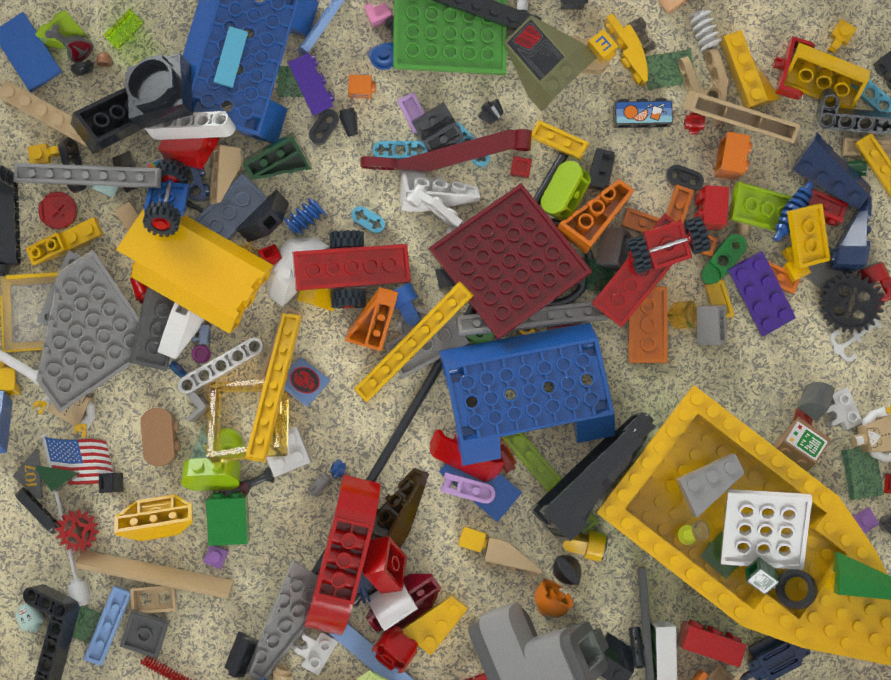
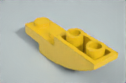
(633, 54)
(61, 243)

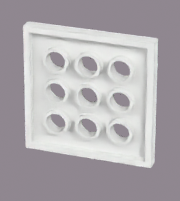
(759, 501)

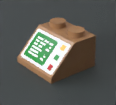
(802, 444)

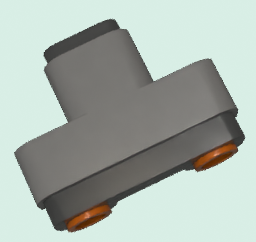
(514, 651)

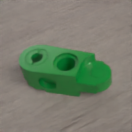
(712, 270)

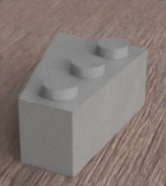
(709, 482)

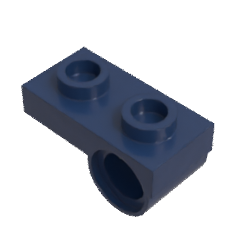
(199, 183)

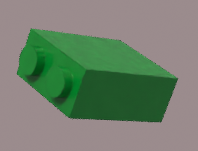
(227, 519)

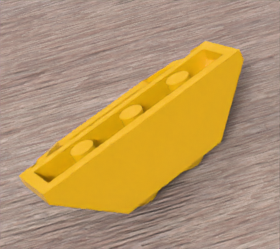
(154, 518)

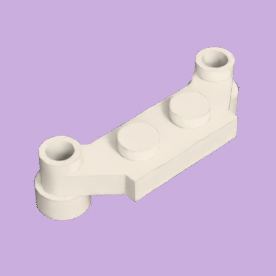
(436, 205)

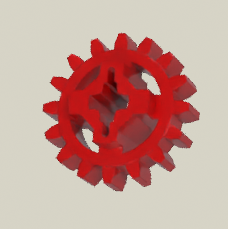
(75, 523)

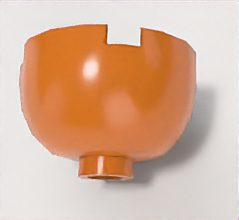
(551, 600)

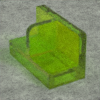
(123, 29)

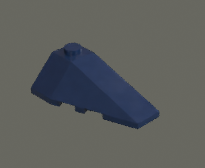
(853, 248)

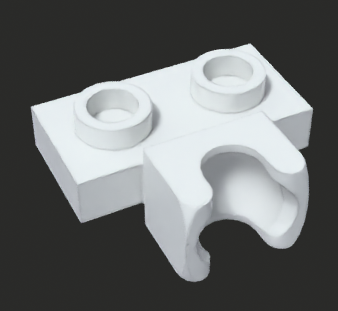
(843, 410)
(315, 651)

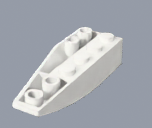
(179, 331)

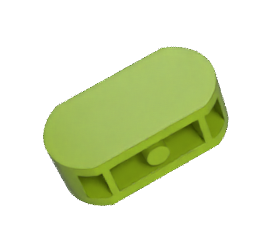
(565, 190)
(204, 475)

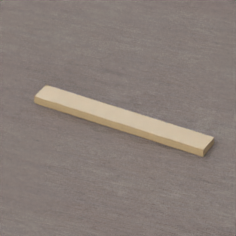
(155, 574)

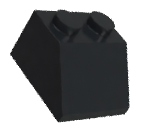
(618, 659)

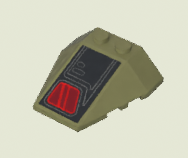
(546, 59)

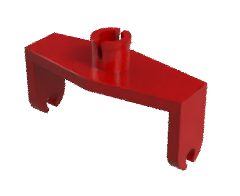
(783, 66)

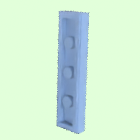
(319, 26)
(107, 625)

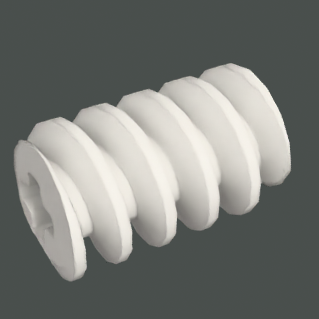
(704, 30)

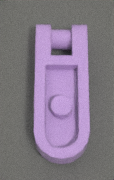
(468, 488)

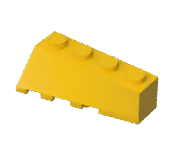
(748, 77)

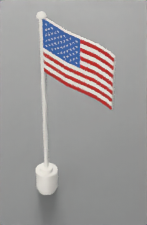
(90, 459)

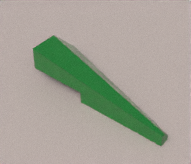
(859, 580)

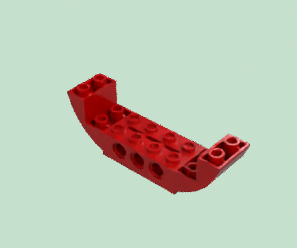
(344, 555)

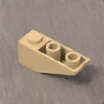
(504, 553)

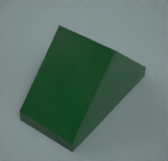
(56, 478)

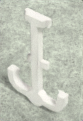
(839, 349)

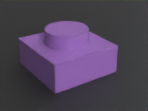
(866, 519)
(216, 556)

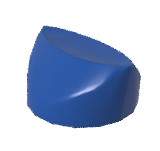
(381, 56)

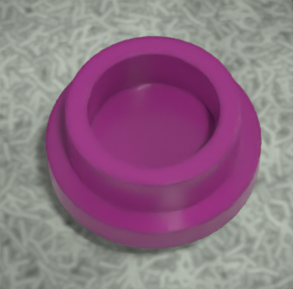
(201, 353)

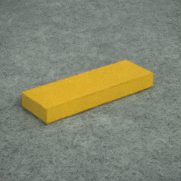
(559, 140)

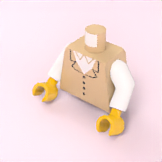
(79, 414)
(875, 434)

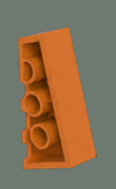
(590, 221)

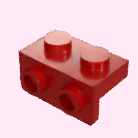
(832, 207)

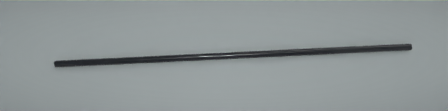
(433, 374)

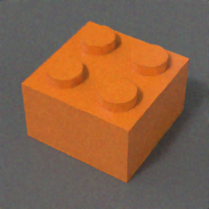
(732, 156)

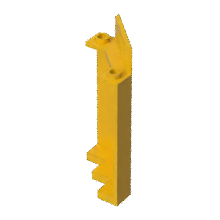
(197, 270)

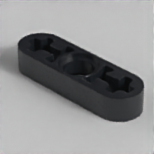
(73, 152)
(36, 510)

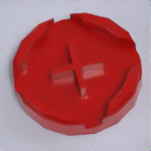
(57, 210)

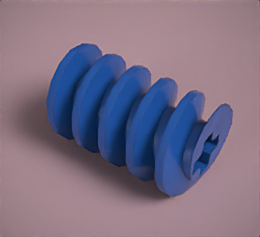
(304, 216)

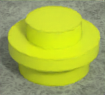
(685, 535)

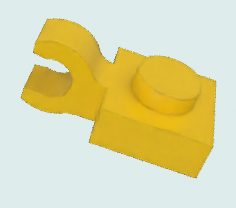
(841, 34)
(42, 153)
(794, 274)

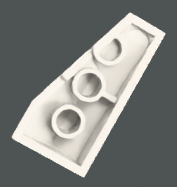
(451, 194)

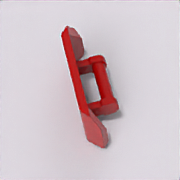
(447, 451)

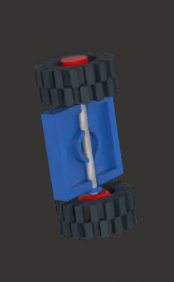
(169, 202)

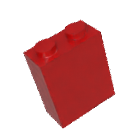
(190, 152)

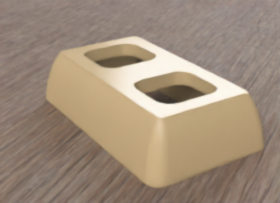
(155, 606)

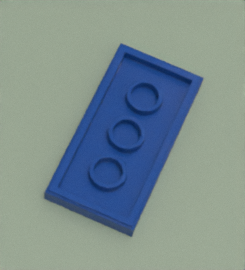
(27, 53)
(505, 492)

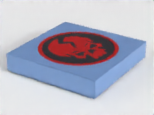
(304, 383)

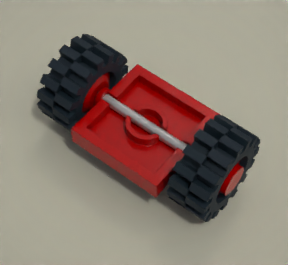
(668, 244)

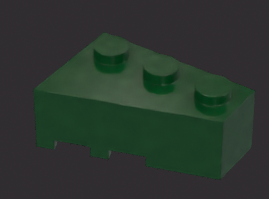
(277, 158)

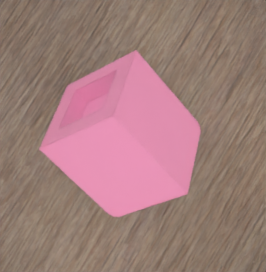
(378, 15)

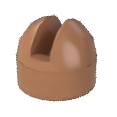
(104, 60)

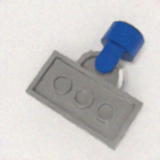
(444, 339)

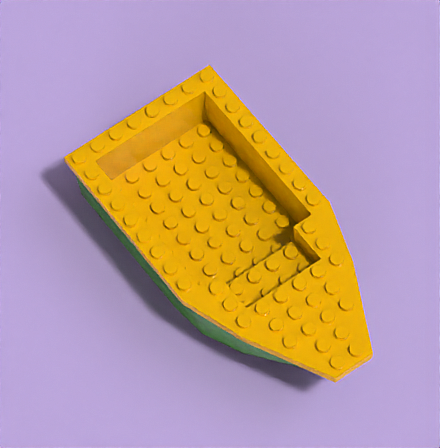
(652, 509)

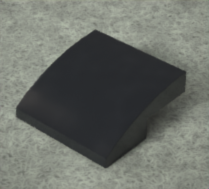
(437, 128)

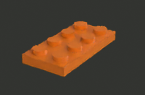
(649, 329)

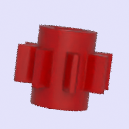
(694, 123)

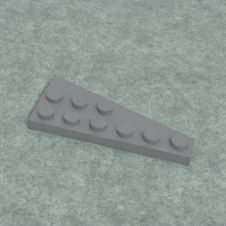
(285, 620)

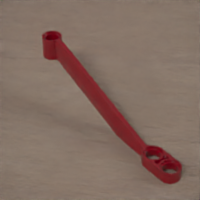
(451, 155)

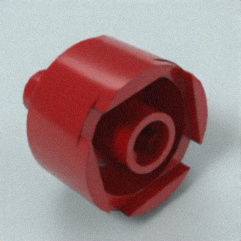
(395, 649)

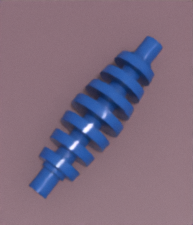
(798, 200)

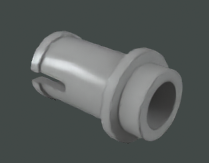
(323, 480)

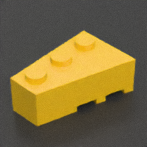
(435, 624)

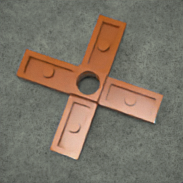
(676, 210)

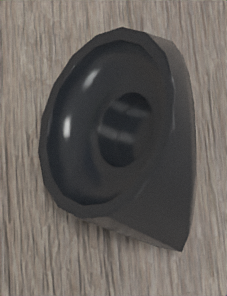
(567, 570)

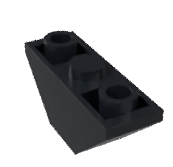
(264, 218)

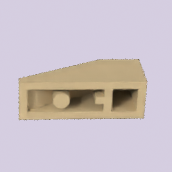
(225, 165)

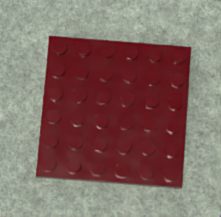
(510, 260)

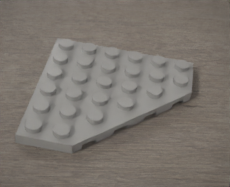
(86, 333)

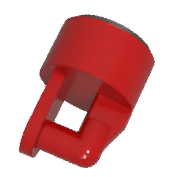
(881, 275)

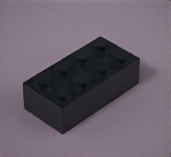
(104, 121)

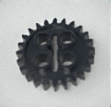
(868, 307)

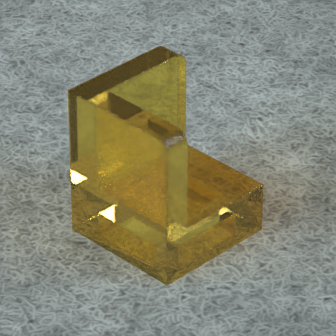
(683, 315)

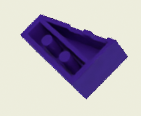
(311, 83)

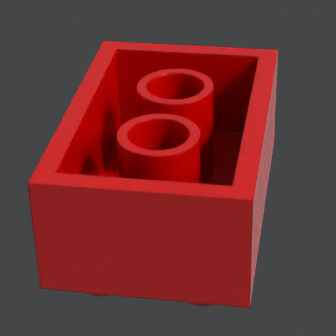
(711, 642)

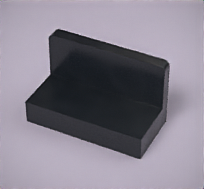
(240, 655)

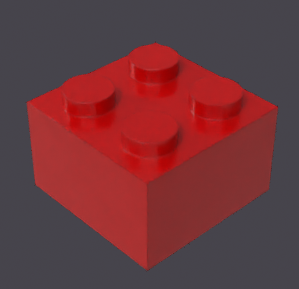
(713, 206)
(385, 565)

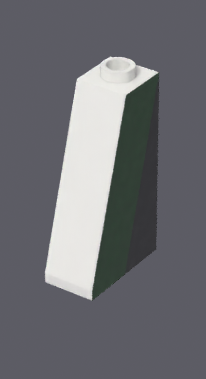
(664, 650)

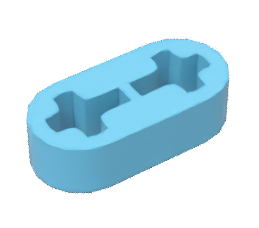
(365, 223)

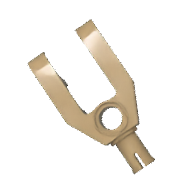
(716, 72)

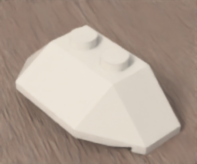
(281, 279)

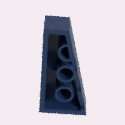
(831, 172)

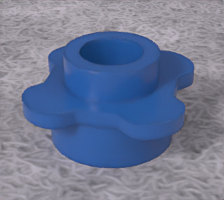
(338, 468)

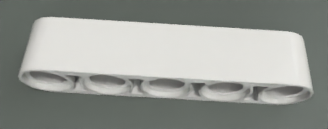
(195, 126)
(212, 366)

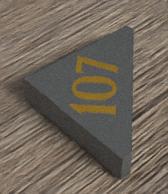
(29, 476)

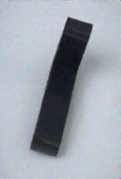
(9, 216)
(60, 630)

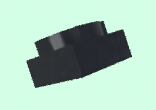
(159, 90)

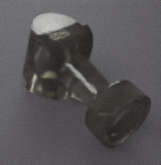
(639, 26)

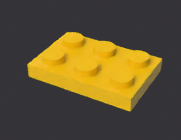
(808, 236)

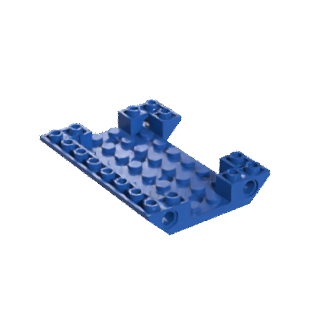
(261, 59)
(524, 366)

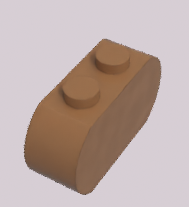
(159, 436)

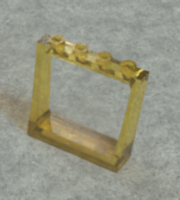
(279, 440)

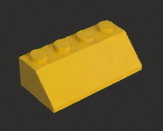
(816, 71)

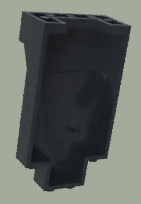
(571, 500)

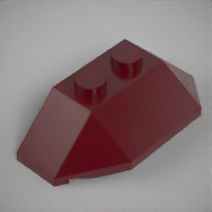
(424, 592)

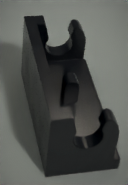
(601, 169)

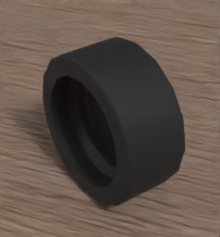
(812, 589)

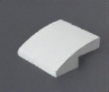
(392, 606)

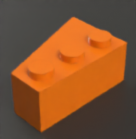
(373, 321)

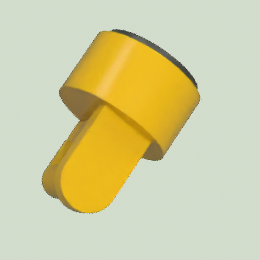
(590, 546)

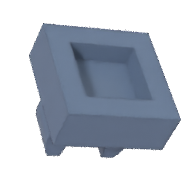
(204, 335)

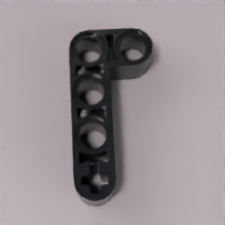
(856, 115)

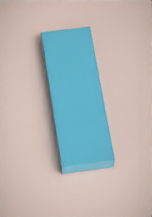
(230, 57)

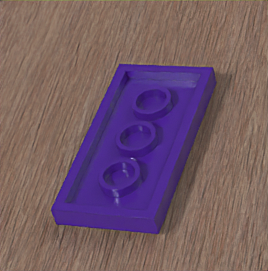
(761, 293)

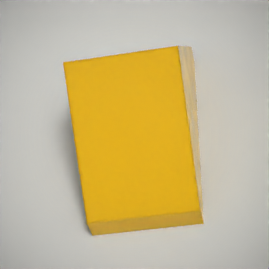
(318, 298)

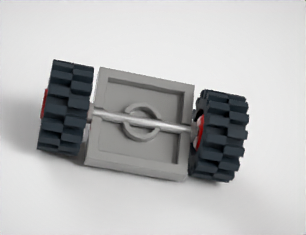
(347, 297)

